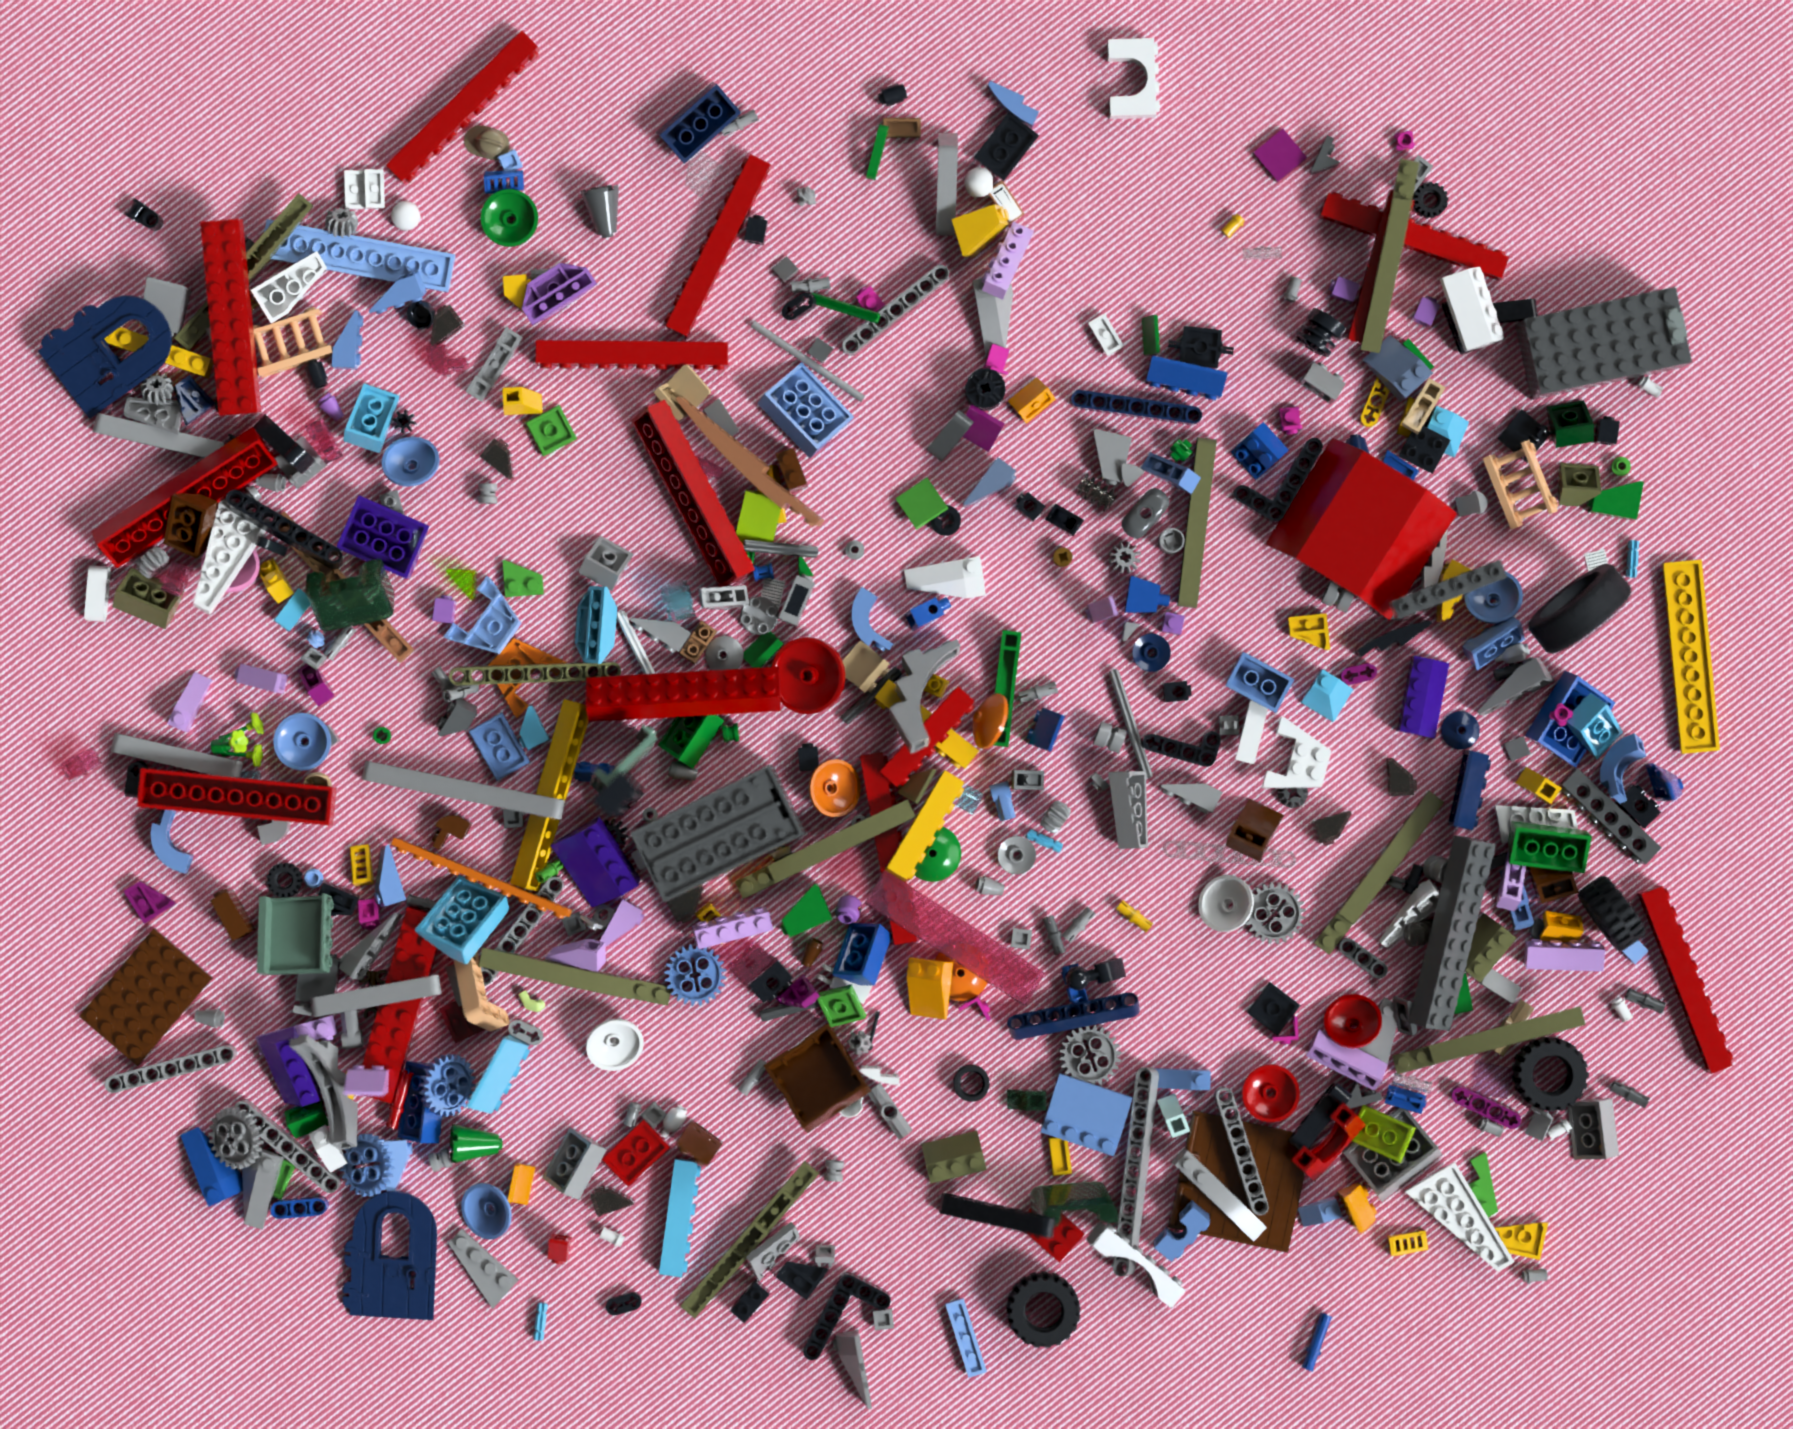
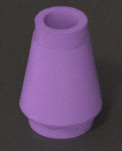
(331, 407)

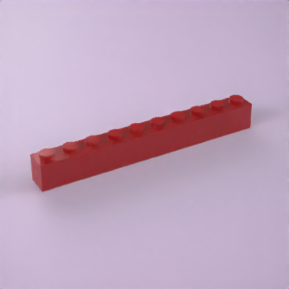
(463, 107)
(1417, 238)
(718, 246)
(631, 353)
(887, 842)
(1685, 979)

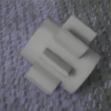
(862, 1039)

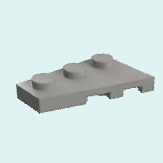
(765, 1255)

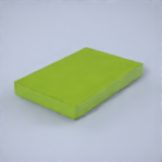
(757, 518)
(1384, 1134)

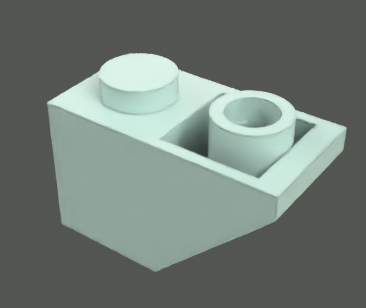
(1173, 1115)

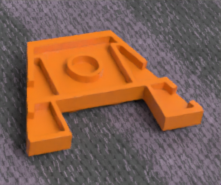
(520, 653)

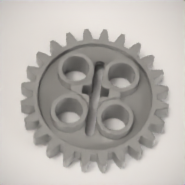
(1288, 924)
(1106, 1049)
(235, 1138)

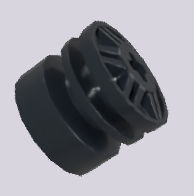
(1321, 331)
(991, 399)

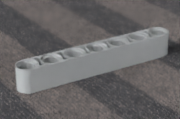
(904, 306)
(154, 436)
(175, 756)
(526, 923)
(375, 996)
(161, 1068)
(297, 1148)
(1241, 1160)

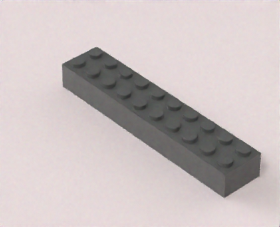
(1452, 933)

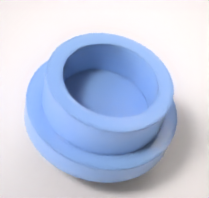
(316, 638)
(313, 878)

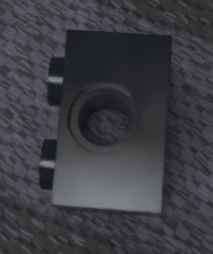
(1646, 814)
(760, 985)
(750, 1301)

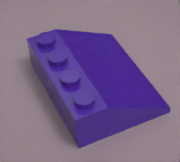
(384, 534)
(596, 862)

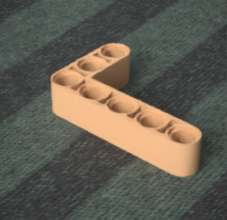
(474, 998)

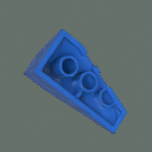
(1664, 783)
(212, 1176)

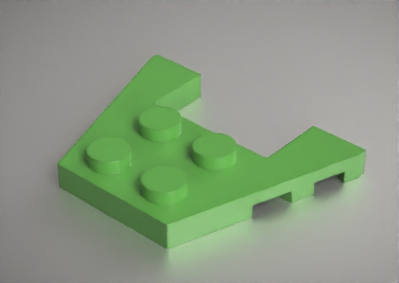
(1483, 1186)

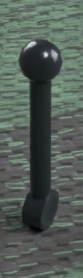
(873, 1029)

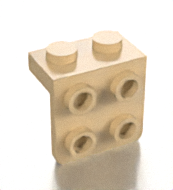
(683, 384)
(864, 667)

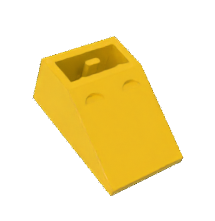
(1451, 569)

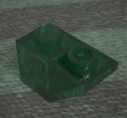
(1026, 1099)

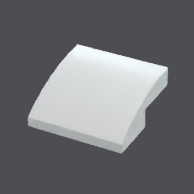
(364, 189)
(874, 1073)

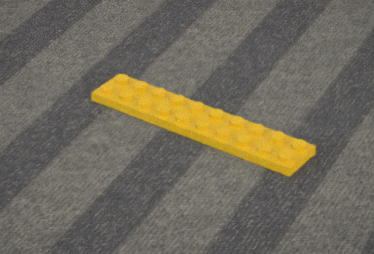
(1691, 656)

